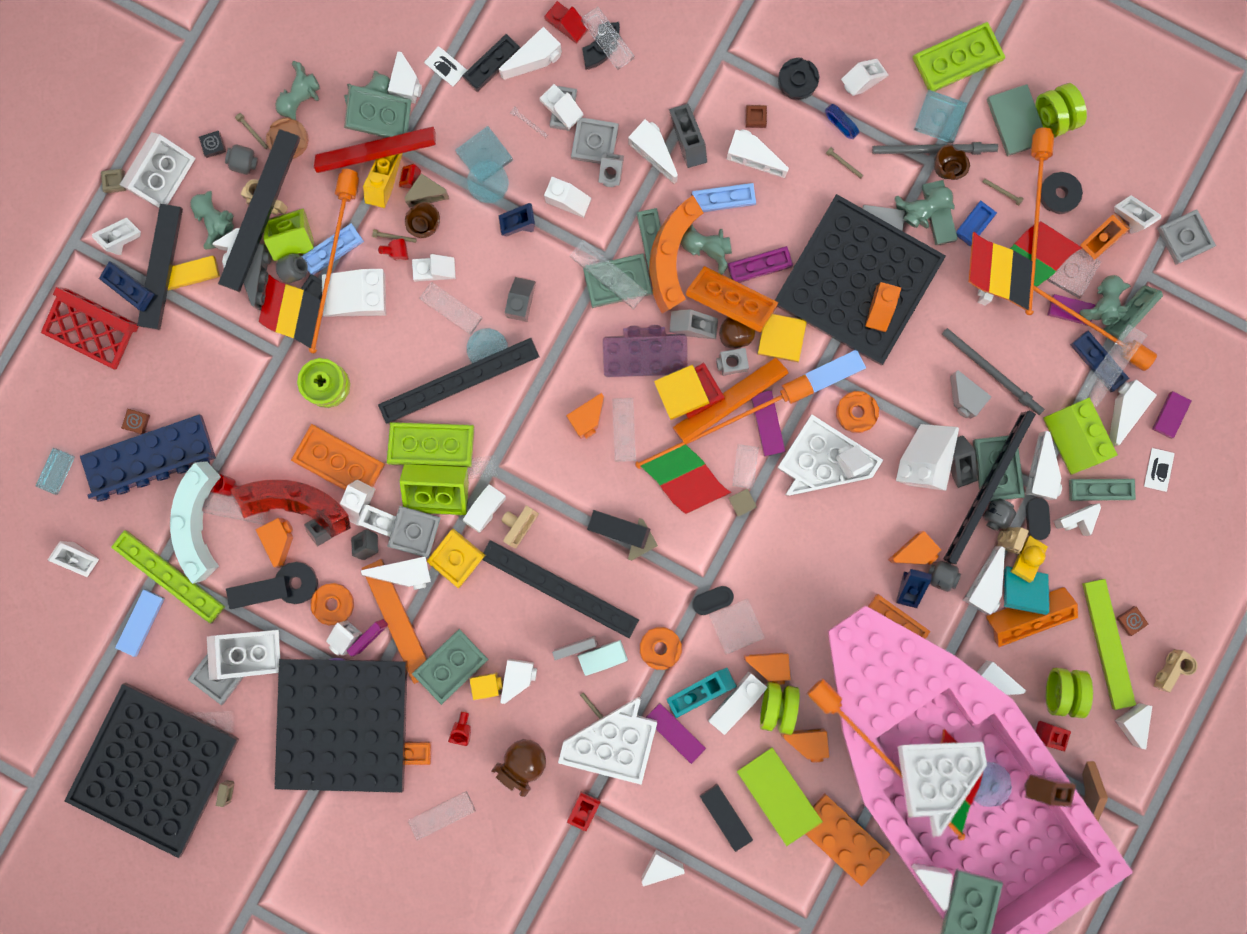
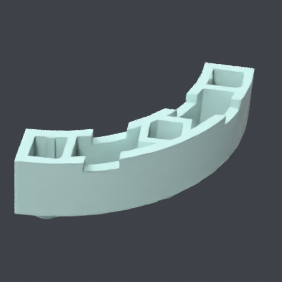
(187, 522)

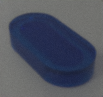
(842, 121)

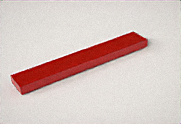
(375, 149)

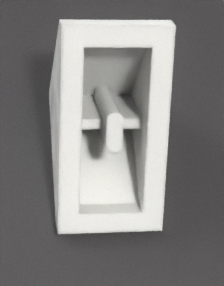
(73, 558)
(1136, 724)
(661, 868)
(936, 881)

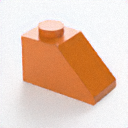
(1105, 236)
(882, 306)
(587, 417)
(276, 539)
(917, 550)
(771, 666)
(810, 743)

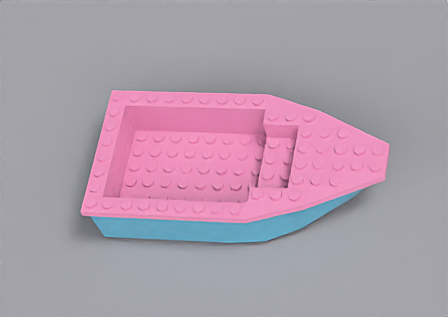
(906, 694)

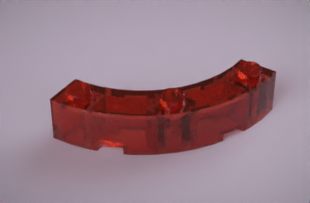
(292, 497)

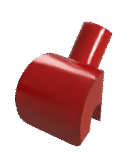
(396, 249)
(224, 485)
(461, 731)

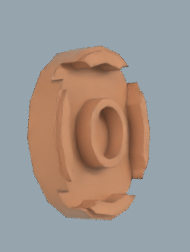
(290, 126)

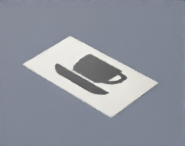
(445, 66)
(1159, 469)

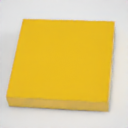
(782, 338)
(681, 392)
(455, 558)

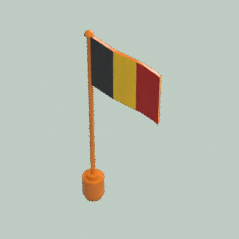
(1001, 269)
(294, 310)

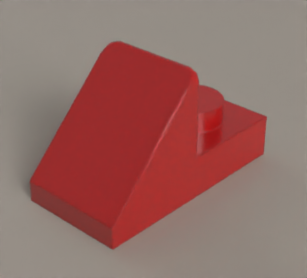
(566, 21)
(1053, 736)
(583, 811)

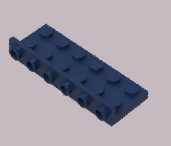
(147, 458)

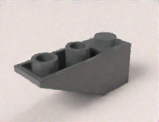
(258, 276)

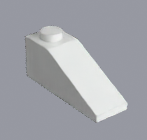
(535, 54)
(650, 145)
(751, 152)
(1128, 408)
(1044, 472)
(403, 573)
(987, 587)
(737, 703)

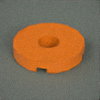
(846, 417)
(341, 595)
(665, 660)

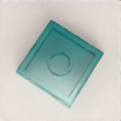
(1025, 595)

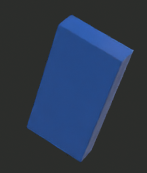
(975, 222)

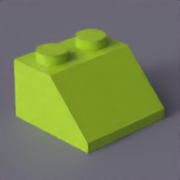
(288, 234)

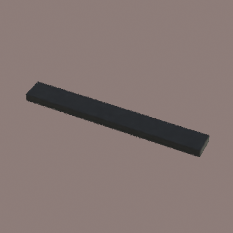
(259, 210)
(459, 380)
(989, 487)
(560, 589)

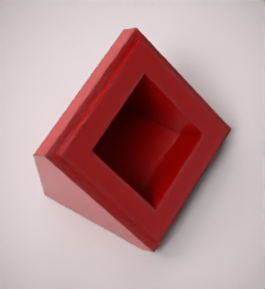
(409, 175)

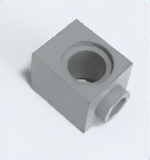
(614, 161)
(742, 361)

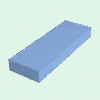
(725, 197)
(319, 256)
(835, 371)
(140, 623)

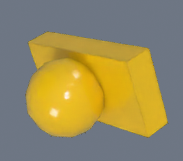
(1029, 559)

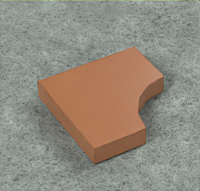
(1094, 789)

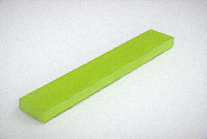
(168, 576)
(1109, 644)

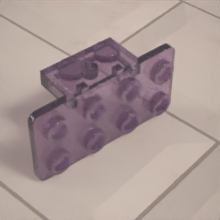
(644, 352)

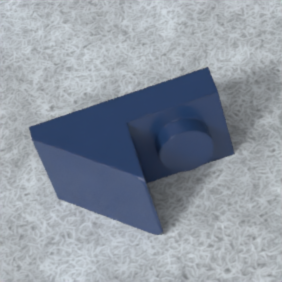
(517, 220)
(913, 587)

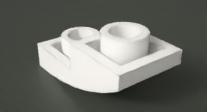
(484, 508)

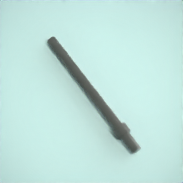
(974, 148)
(1024, 397)

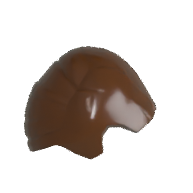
(951, 163)
(422, 220)
(735, 334)

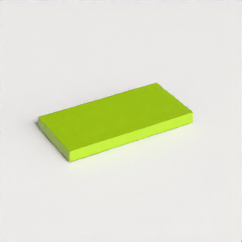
(958, 57)
(430, 444)
(779, 796)

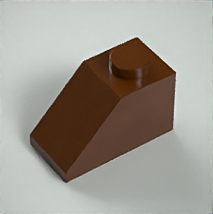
(1049, 791)

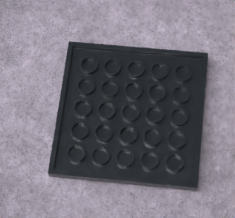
(840, 273)
(341, 725)
(151, 770)

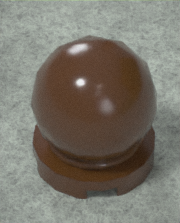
(522, 764)

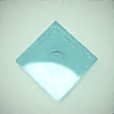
(940, 116)
(483, 147)

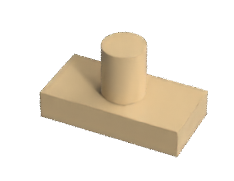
(518, 525)

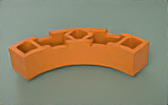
(664, 254)

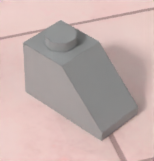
(693, 324)
(967, 395)

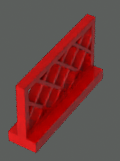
(93, 310)

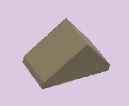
(425, 191)
(650, 544)

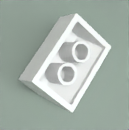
(157, 170)

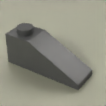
(688, 136)

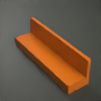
(1017, 624)

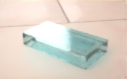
(55, 471)

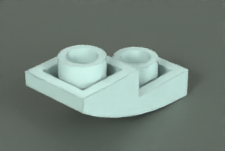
(602, 658)

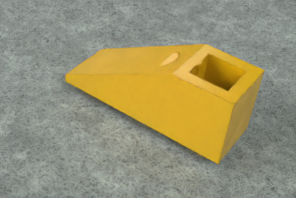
(381, 180)

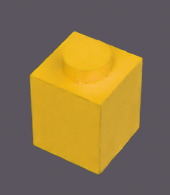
(486, 686)

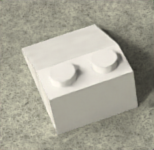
(356, 293)
(928, 457)
(243, 654)

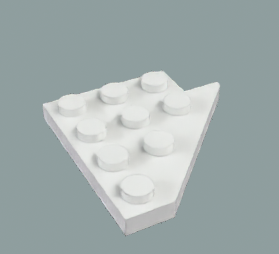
(813, 458)
(613, 745)
(939, 778)

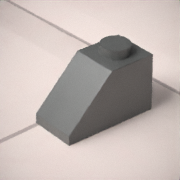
(520, 299)
(964, 463)

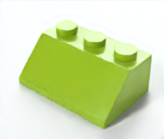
(1080, 436)
(435, 489)

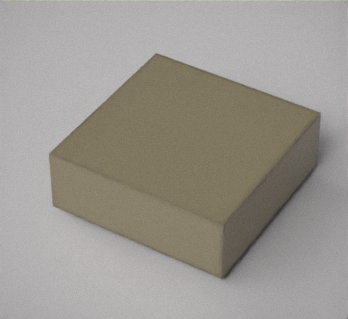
(111, 180)
(742, 502)
(225, 793)

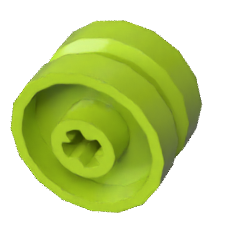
(1062, 109)
(322, 394)
(1069, 693)
(779, 708)

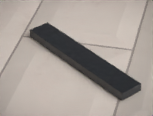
(161, 264)

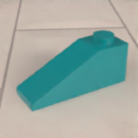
(701, 692)

